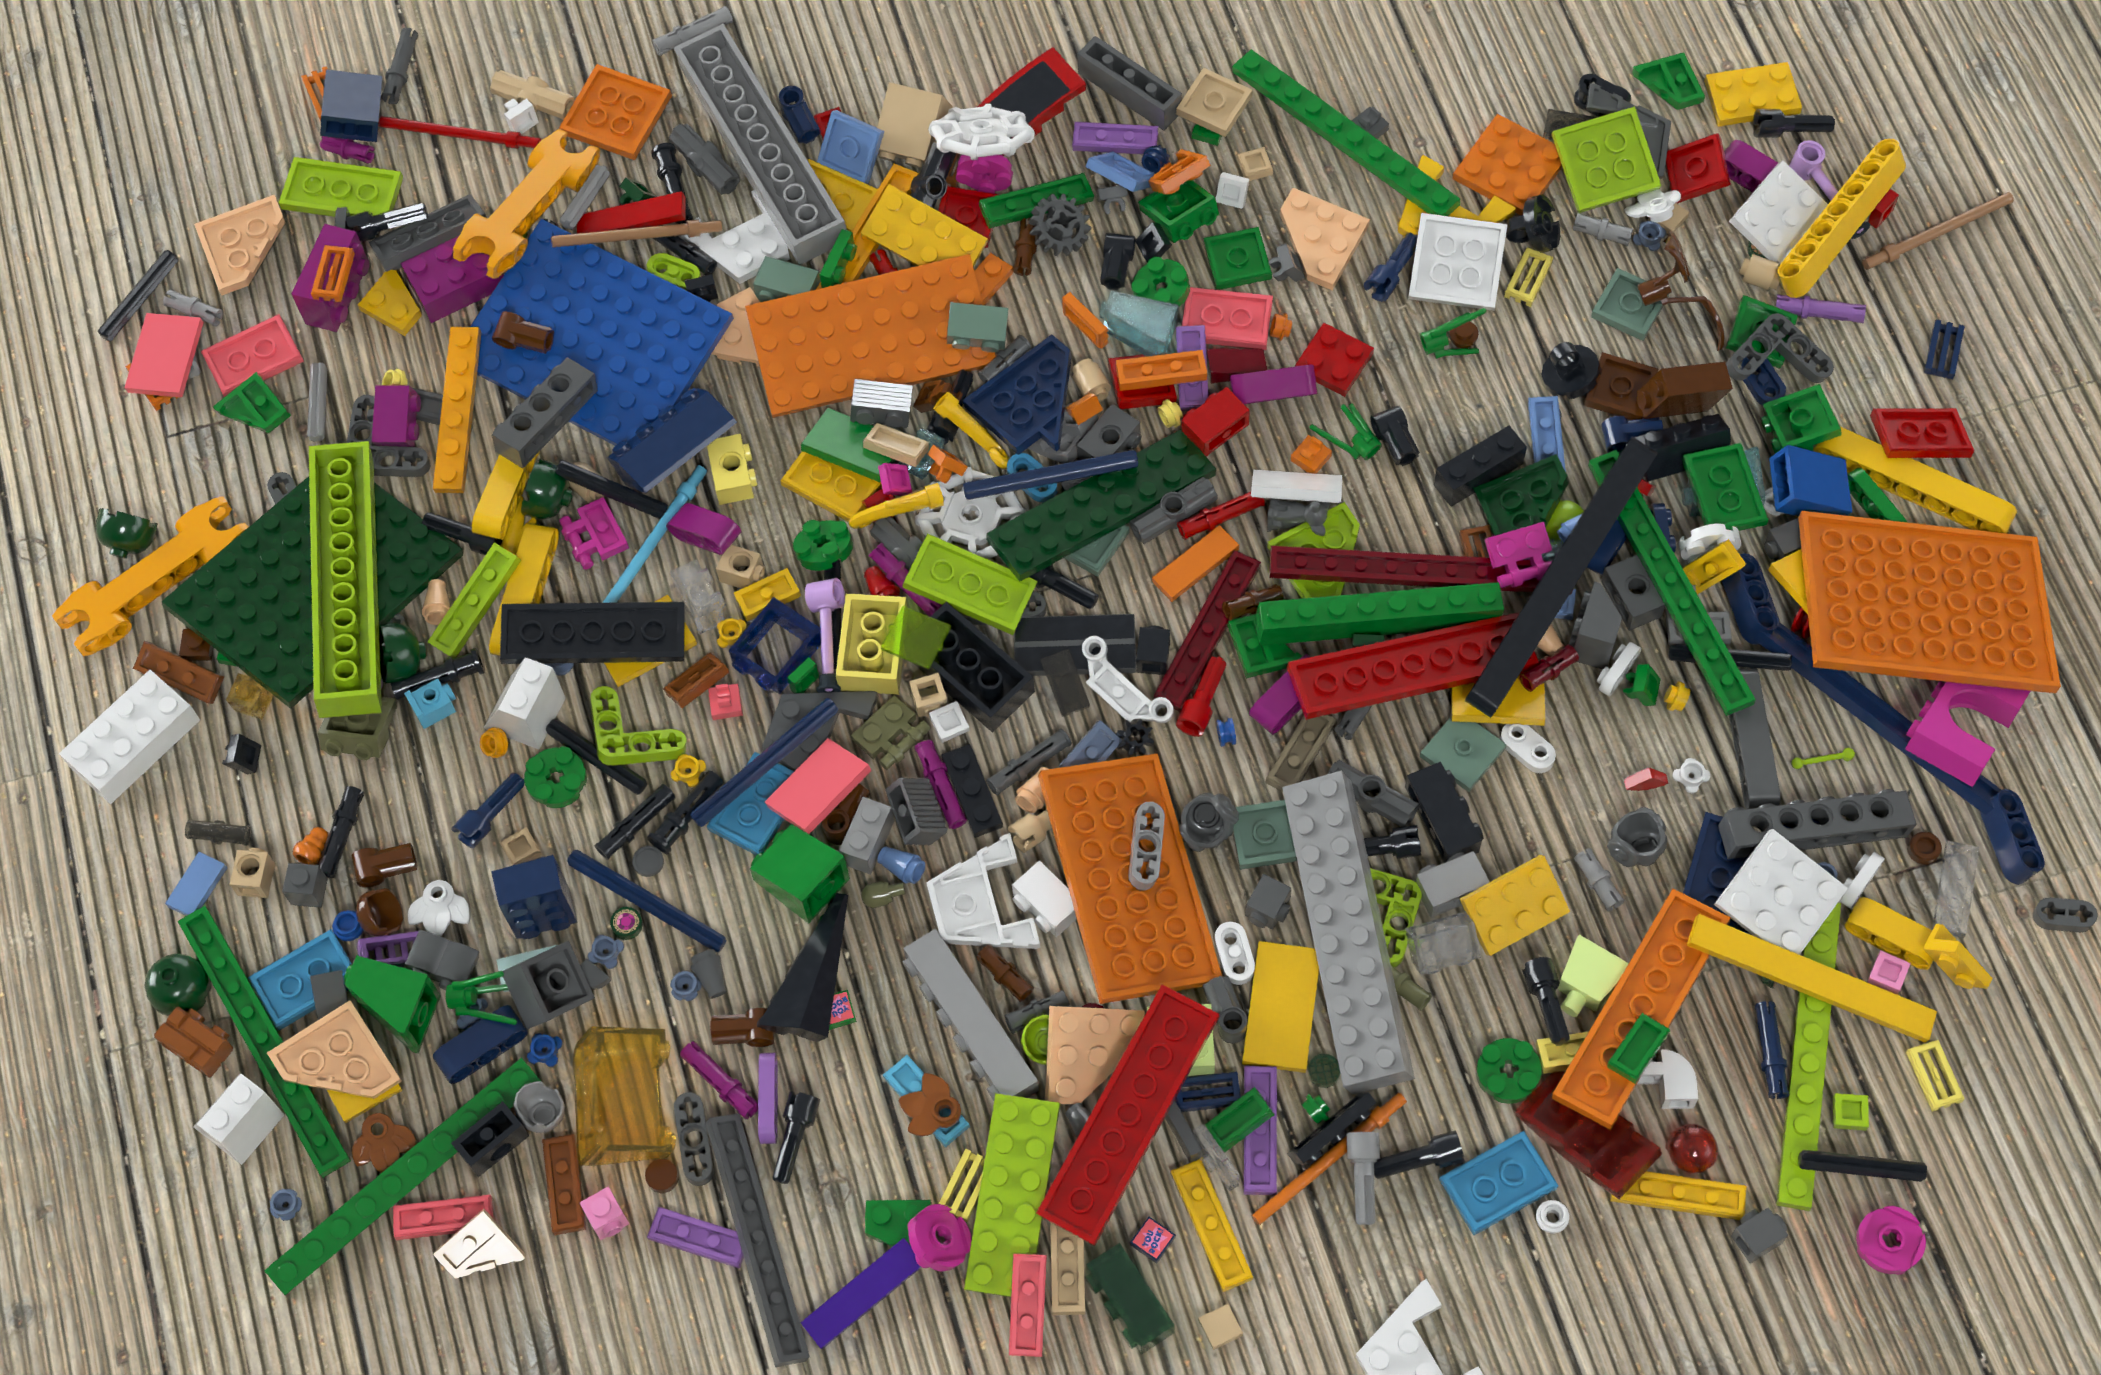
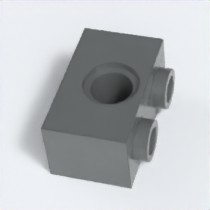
(1113, 426)
(1633, 608)

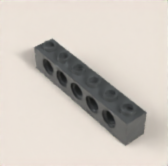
(1893, 807)

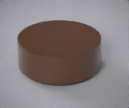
(1924, 848)
(661, 1176)

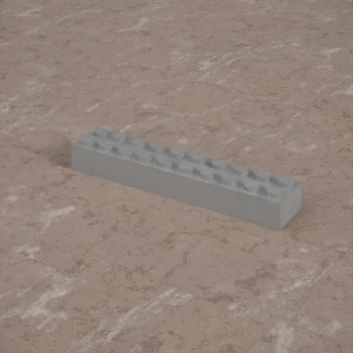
(761, 143)
(1348, 933)

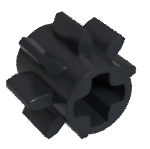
(1135, 730)

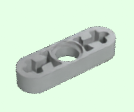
(1139, 856)

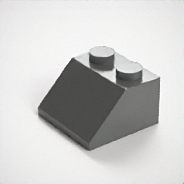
(547, 985)

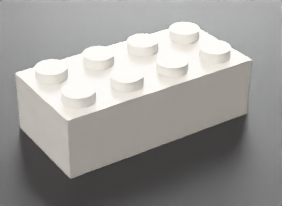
(130, 736)

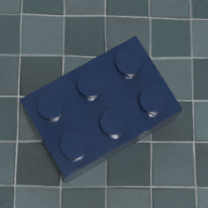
(534, 897)

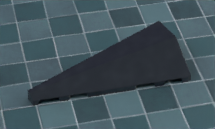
(807, 993)

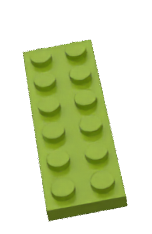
(1011, 1190)

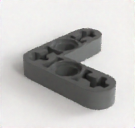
(1774, 341)
(410, 454)

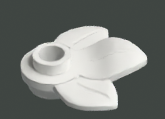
(1654, 205)
(438, 912)

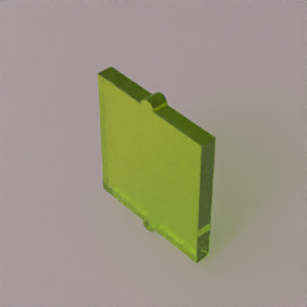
(915, 637)

